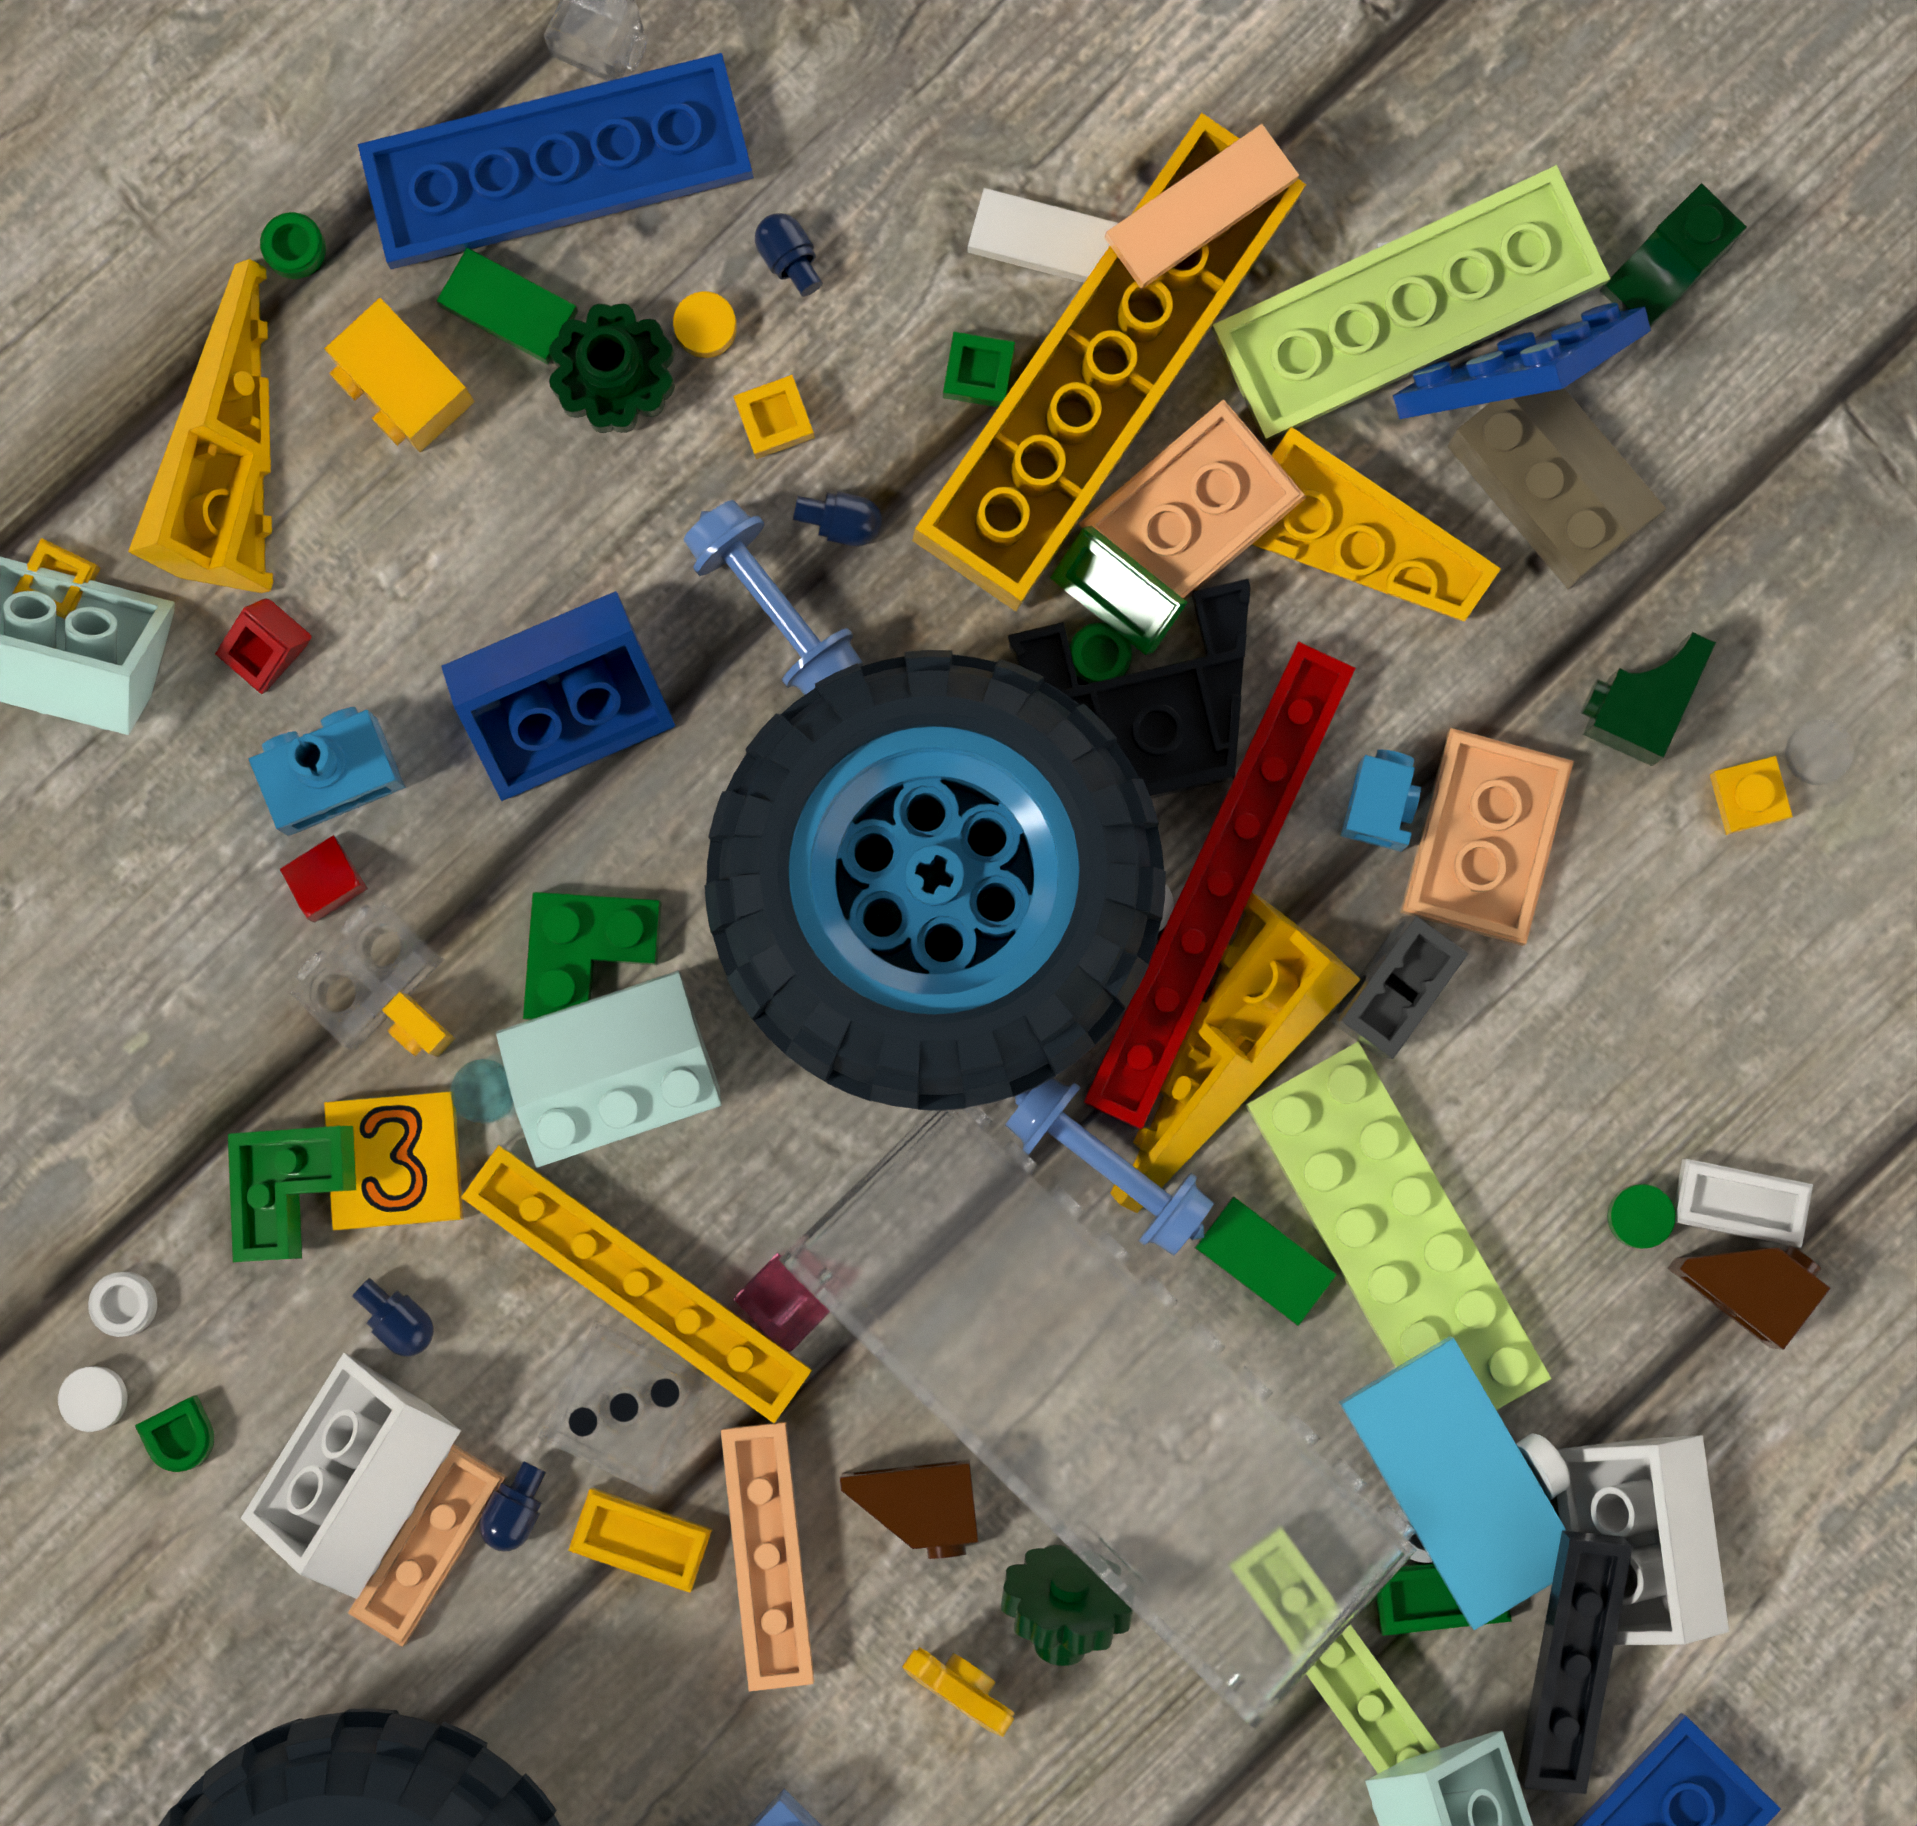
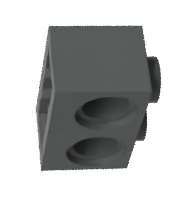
(1398, 986)

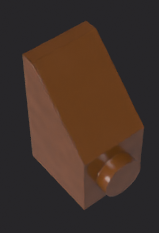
(1758, 1289)
(920, 1504)

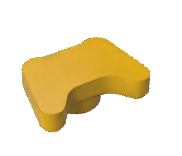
(962, 1687)

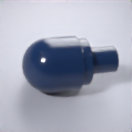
(788, 251)
(841, 517)
(395, 1319)
(512, 1510)

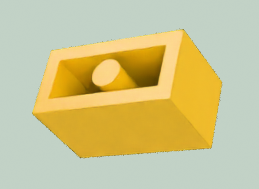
(398, 375)

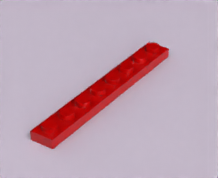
(1219, 885)

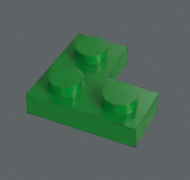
(573, 933)
(266, 1183)

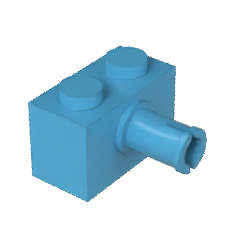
(325, 770)

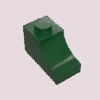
(1675, 255)
(1645, 708)

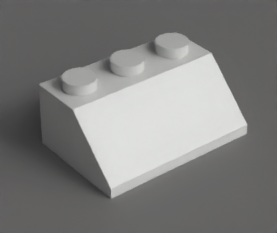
(349, 1477)
(1662, 1504)

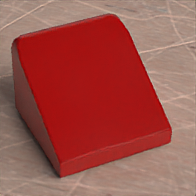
(262, 644)
(323, 879)

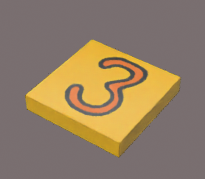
(402, 1161)

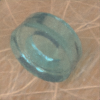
(482, 1091)

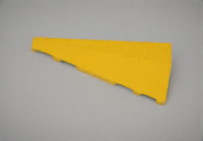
(209, 490)
(1262, 1006)

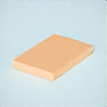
(1198, 502)
(1487, 836)

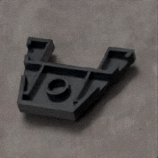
(1171, 719)

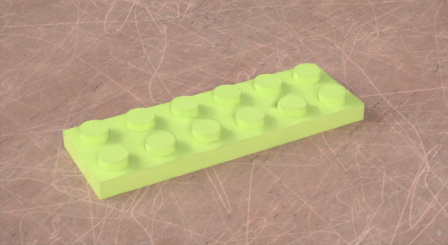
(1410, 303)
(1392, 1223)

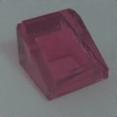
(781, 1305)

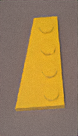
(1372, 536)

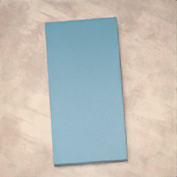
(1459, 1480)

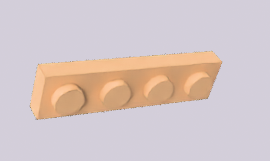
(767, 1556)

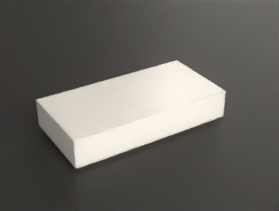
(1742, 1203)

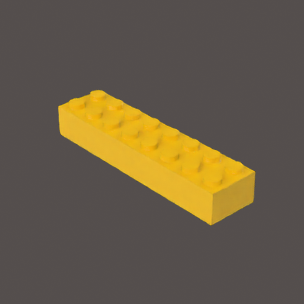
(1089, 394)

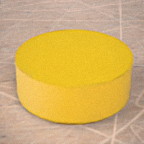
(705, 324)

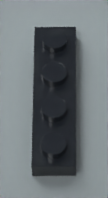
(1574, 1662)

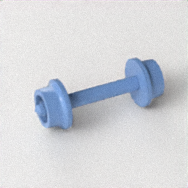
(723, 539)
(1176, 1215)

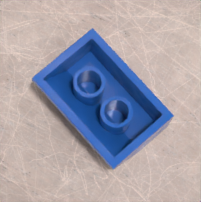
(557, 696)

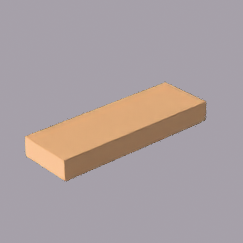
(1201, 206)
(427, 1546)

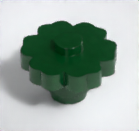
(612, 368)
(1062, 1605)

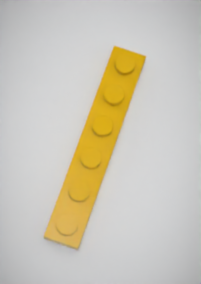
(637, 1283)

